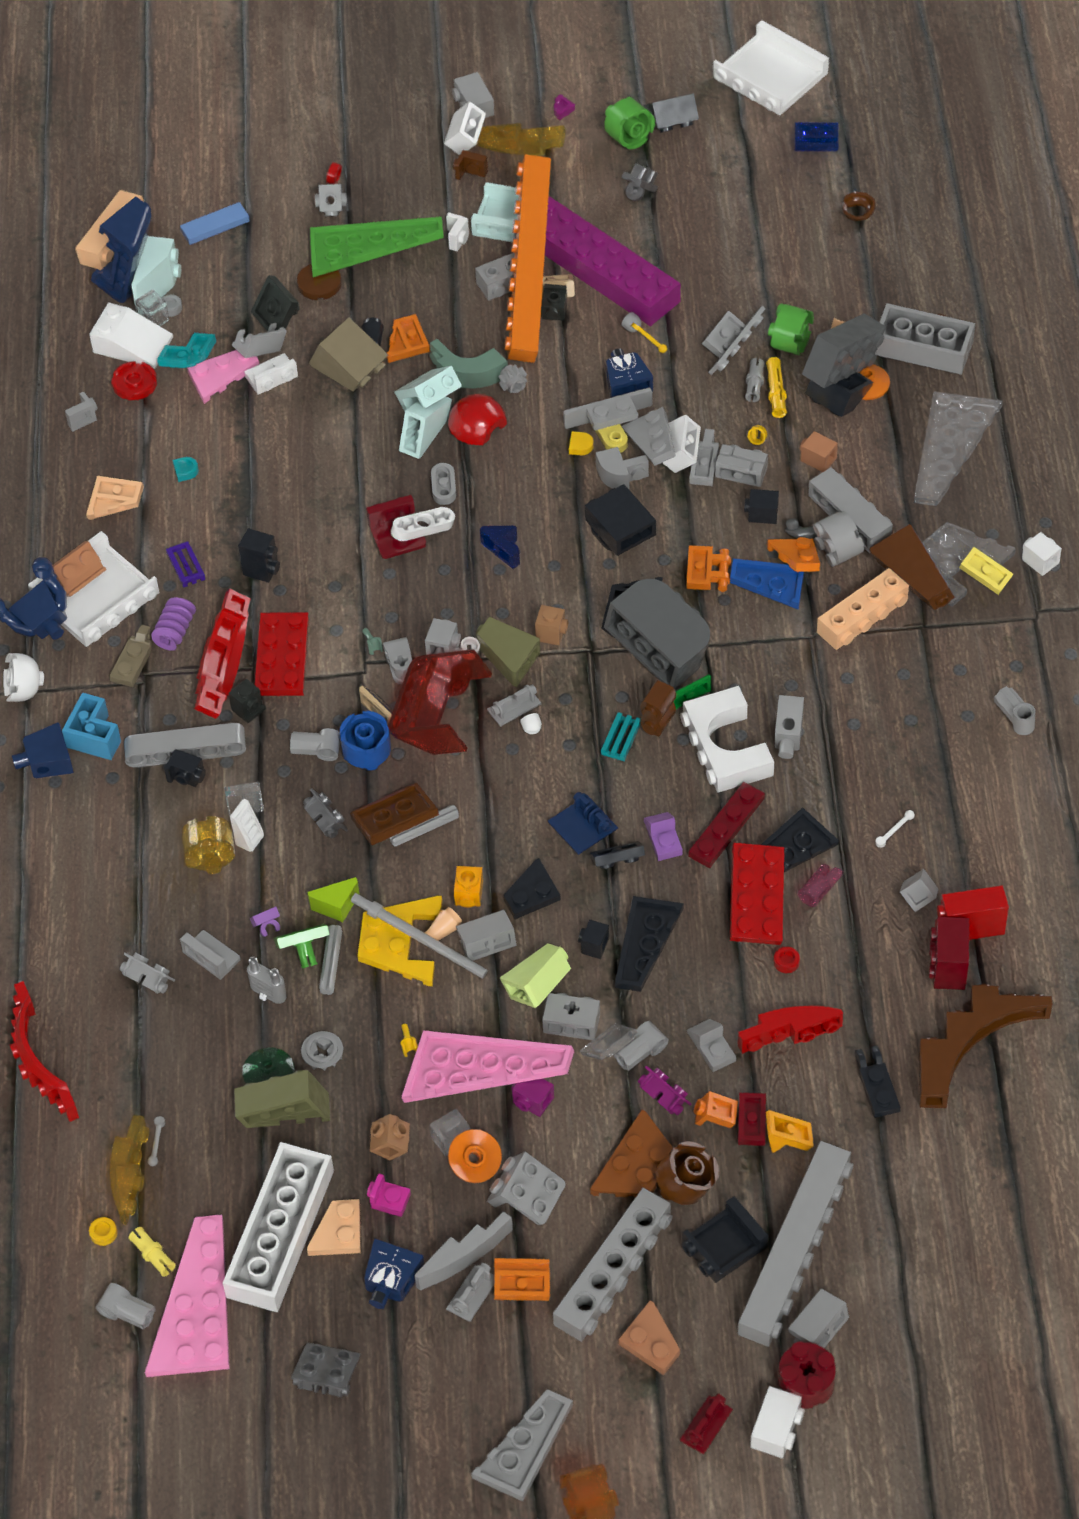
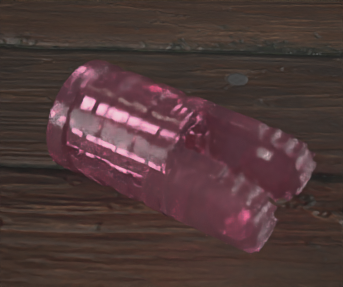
(819, 885)

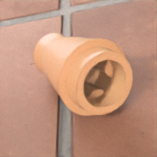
(444, 924)

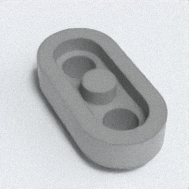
(443, 483)

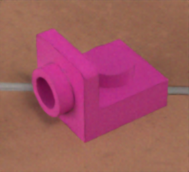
(388, 1196)

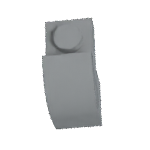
(616, 471)

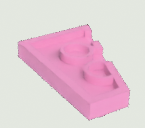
(218, 372)

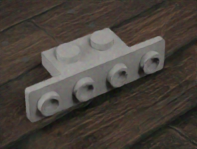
(726, 336)
(609, 411)

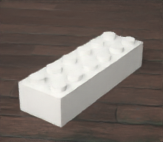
(278, 1227)

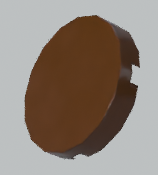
(321, 286)

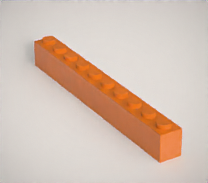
(529, 258)

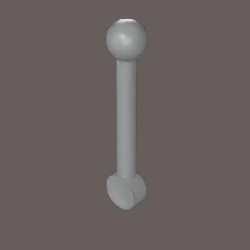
(159, 1123)

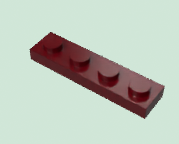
(726, 825)

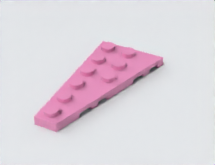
(468, 1063)
(195, 1317)

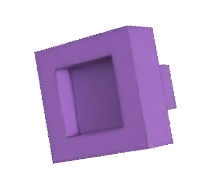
(265, 918)

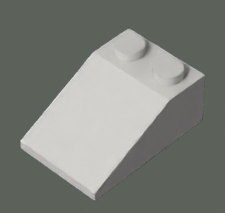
(128, 336)

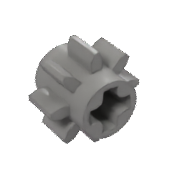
(513, 378)

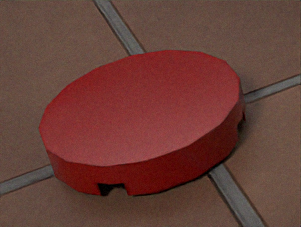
(134, 381)

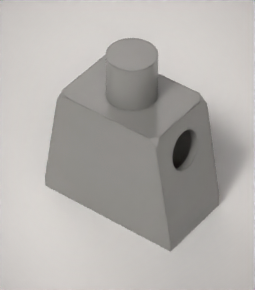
(789, 725)

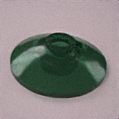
(254, 1069)

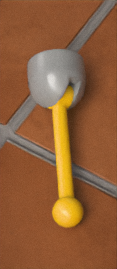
(633, 324)

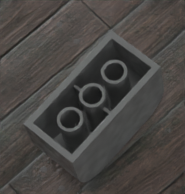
(659, 630)

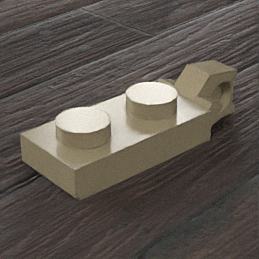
(132, 658)

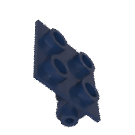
(582, 823)

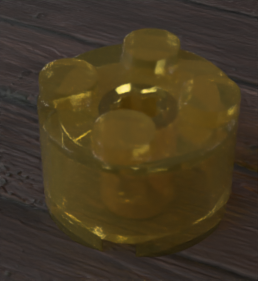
(208, 844)

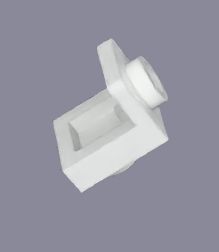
(458, 230)

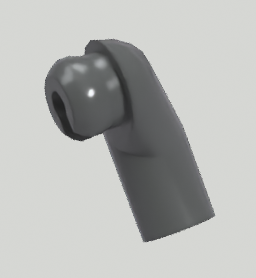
(797, 531)

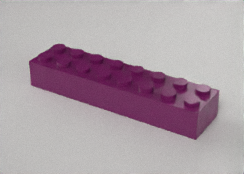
(608, 265)

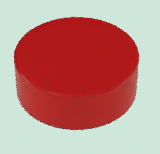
(334, 173)
(786, 959)

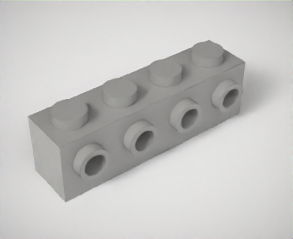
(836, 494)

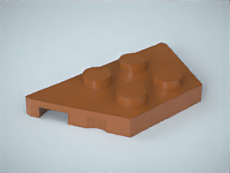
(634, 1160)

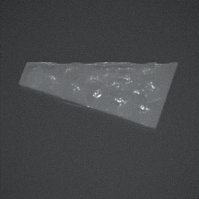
(950, 438)

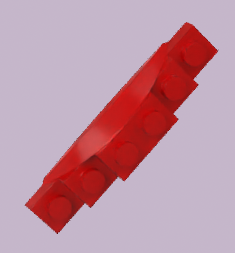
(222, 654)
(31, 1067)

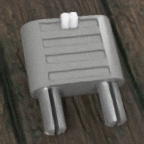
(266, 982)

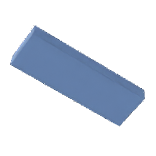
(214, 223)

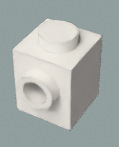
(1041, 553)

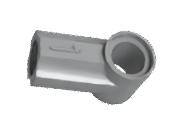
(1017, 711)
(322, 744)
(648, 1042)
(119, 1303)

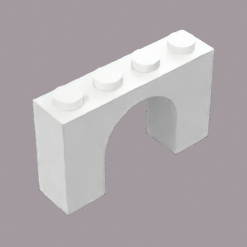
(724, 767)

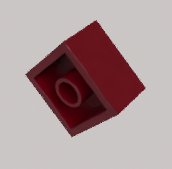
(949, 953)

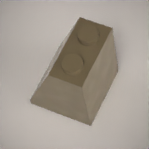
(349, 356)

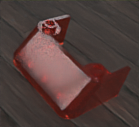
(425, 695)

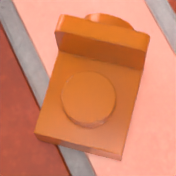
(716, 1109)

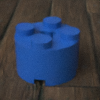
(365, 740)

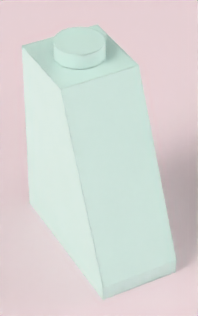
(422, 426)

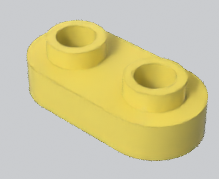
(608, 436)

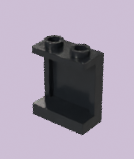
(725, 1241)

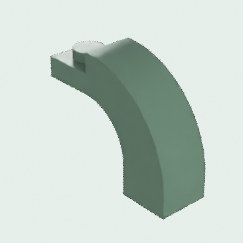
(471, 372)

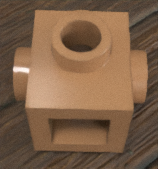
(389, 1137)

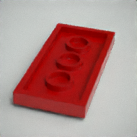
(282, 653)
(757, 894)

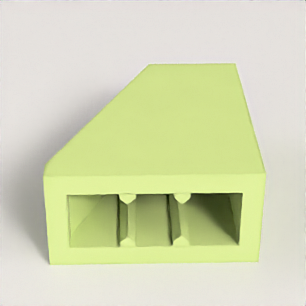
(536, 975)

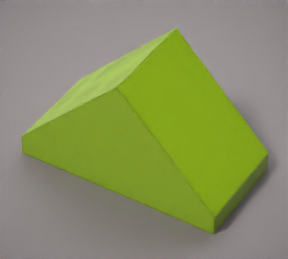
(334, 899)

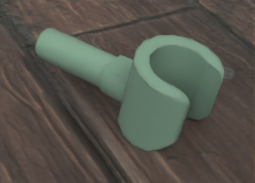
(373, 643)

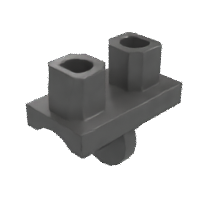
(641, 179)

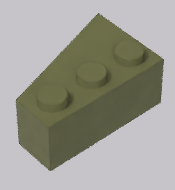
(281, 1099)

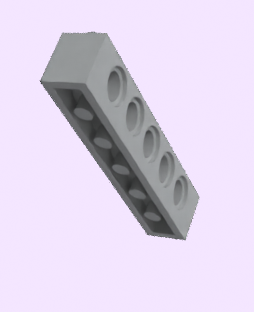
(646, 1208)

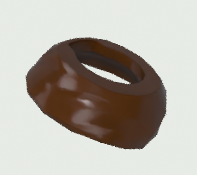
(860, 199)

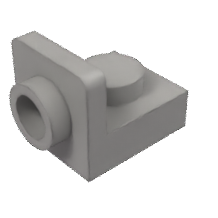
(81, 414)

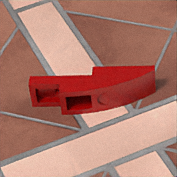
(798, 1022)

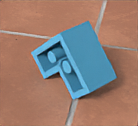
(88, 729)

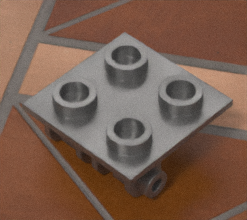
(325, 1368)

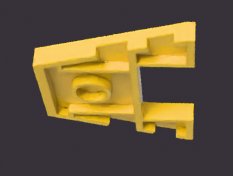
(390, 948)

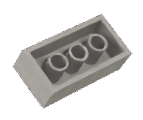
(926, 338)

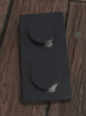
(607, 857)

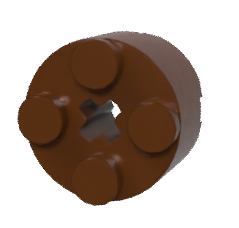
(686, 1173)

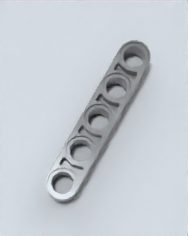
(203, 742)

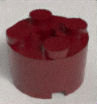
(812, 1361)

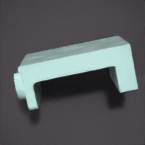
(496, 213)
(429, 387)

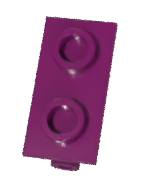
(656, 1083)

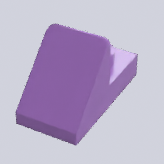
(663, 835)

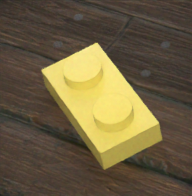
(986, 570)

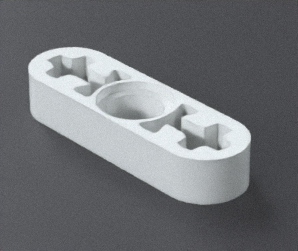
(407, 528)

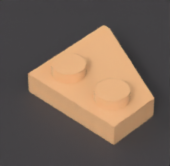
(113, 496)
(338, 1230)

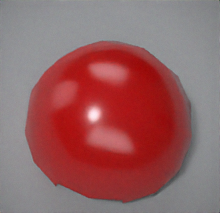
(475, 418)

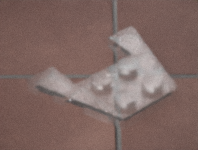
(951, 546)

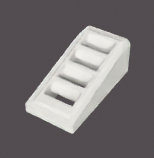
(246, 826)

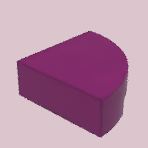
(563, 107)

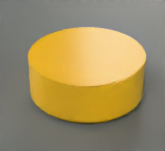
(103, 1231)

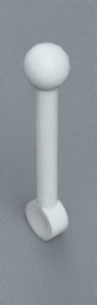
(881, 841)

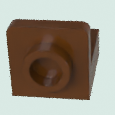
(470, 163)

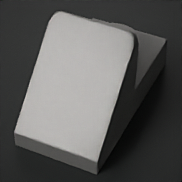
(711, 1044)

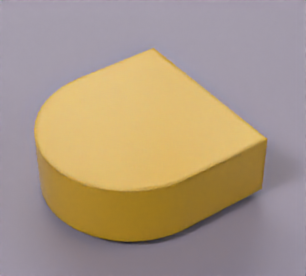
(580, 443)

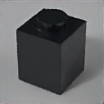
(762, 506)

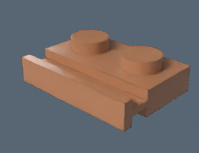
(78, 568)

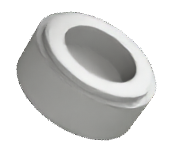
(173, 304)

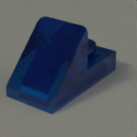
(501, 542)

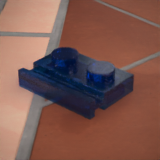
(816, 136)

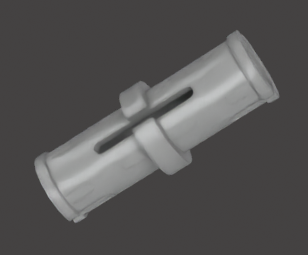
(754, 380)

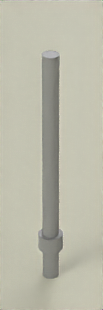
(376, 911)

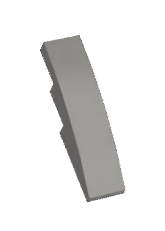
(457, 1256)

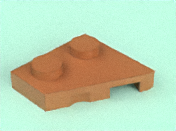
(651, 1339)

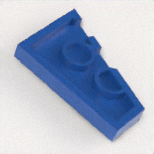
(769, 580)

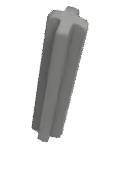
(445, 815)
(330, 960)

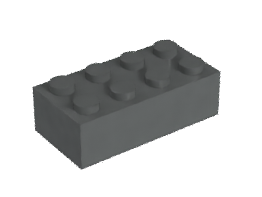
(844, 350)

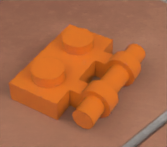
(700, 568)

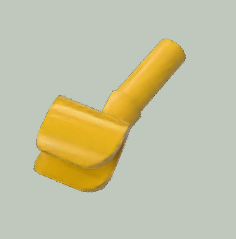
(408, 1043)

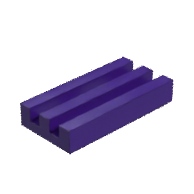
(191, 577)

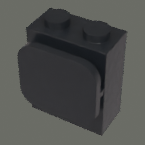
(619, 520)

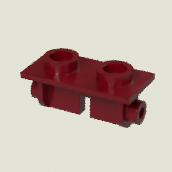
(706, 1423)

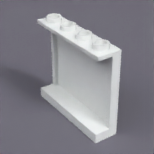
(772, 69)
(107, 597)

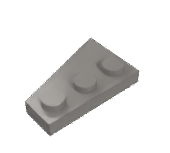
(652, 436)

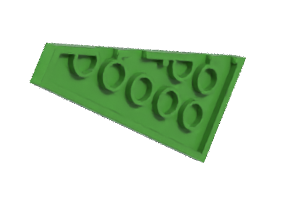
(355, 243)

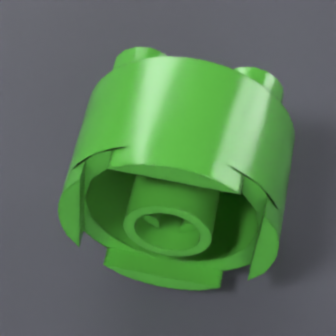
(629, 123)
(791, 329)

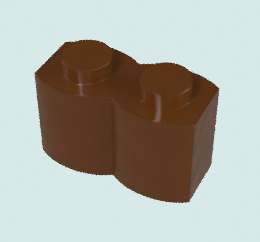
(658, 708)

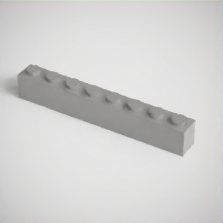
(794, 1244)

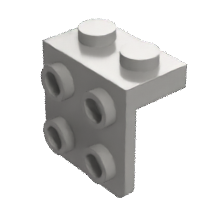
(527, 1187)

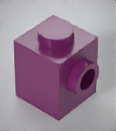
(533, 1095)

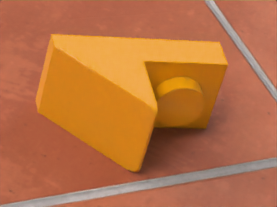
(788, 1131)

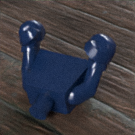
(42, 608)

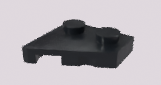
(531, 891)

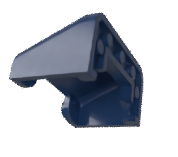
(127, 237)

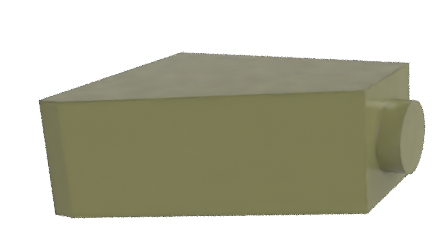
(508, 649)

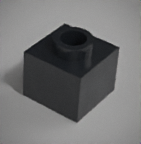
(594, 939)

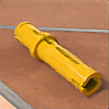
(777, 393)

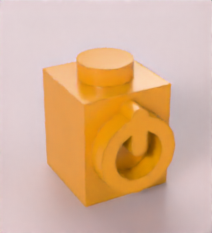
(468, 886)

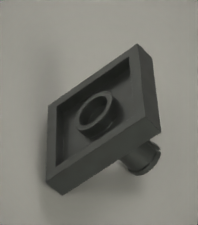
(274, 304)

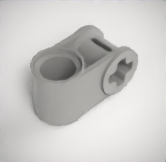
(398, 657)

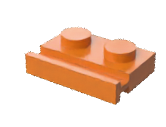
(521, 1279)

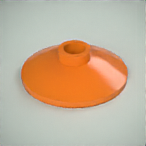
(881, 381)
(484, 1147)

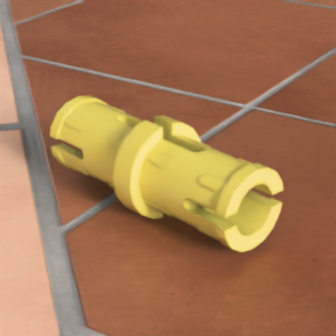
(152, 1251)

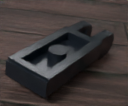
(877, 1084)

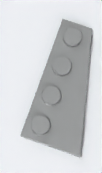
(520, 1455)

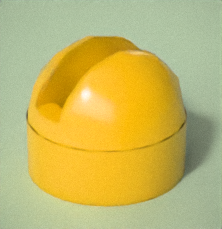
(753, 434)

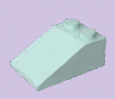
(156, 267)

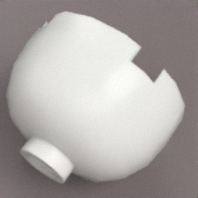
(21, 678)

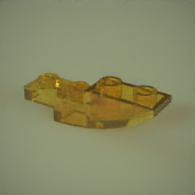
(519, 141)
(125, 1170)

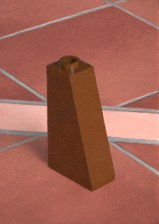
(912, 563)

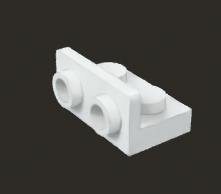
(271, 373)

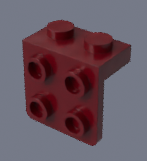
(380, 522)

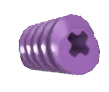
(172, 623)

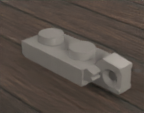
(704, 469)

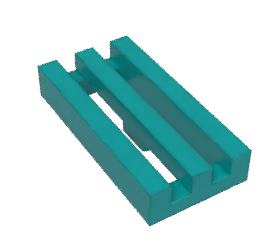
(635, 723)

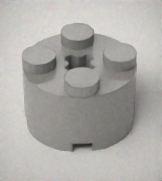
(838, 538)

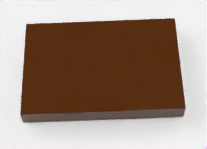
(394, 814)

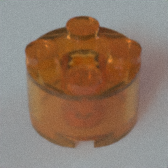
(588, 1493)

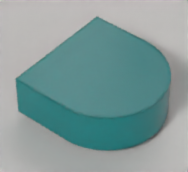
(185, 468)

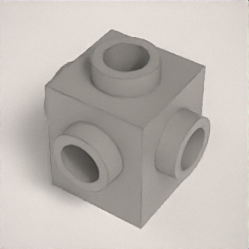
(335, 191)

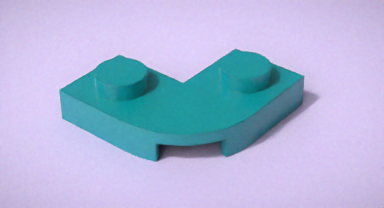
(184, 357)

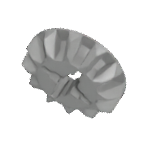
(323, 1040)

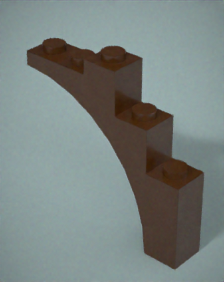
(964, 1029)

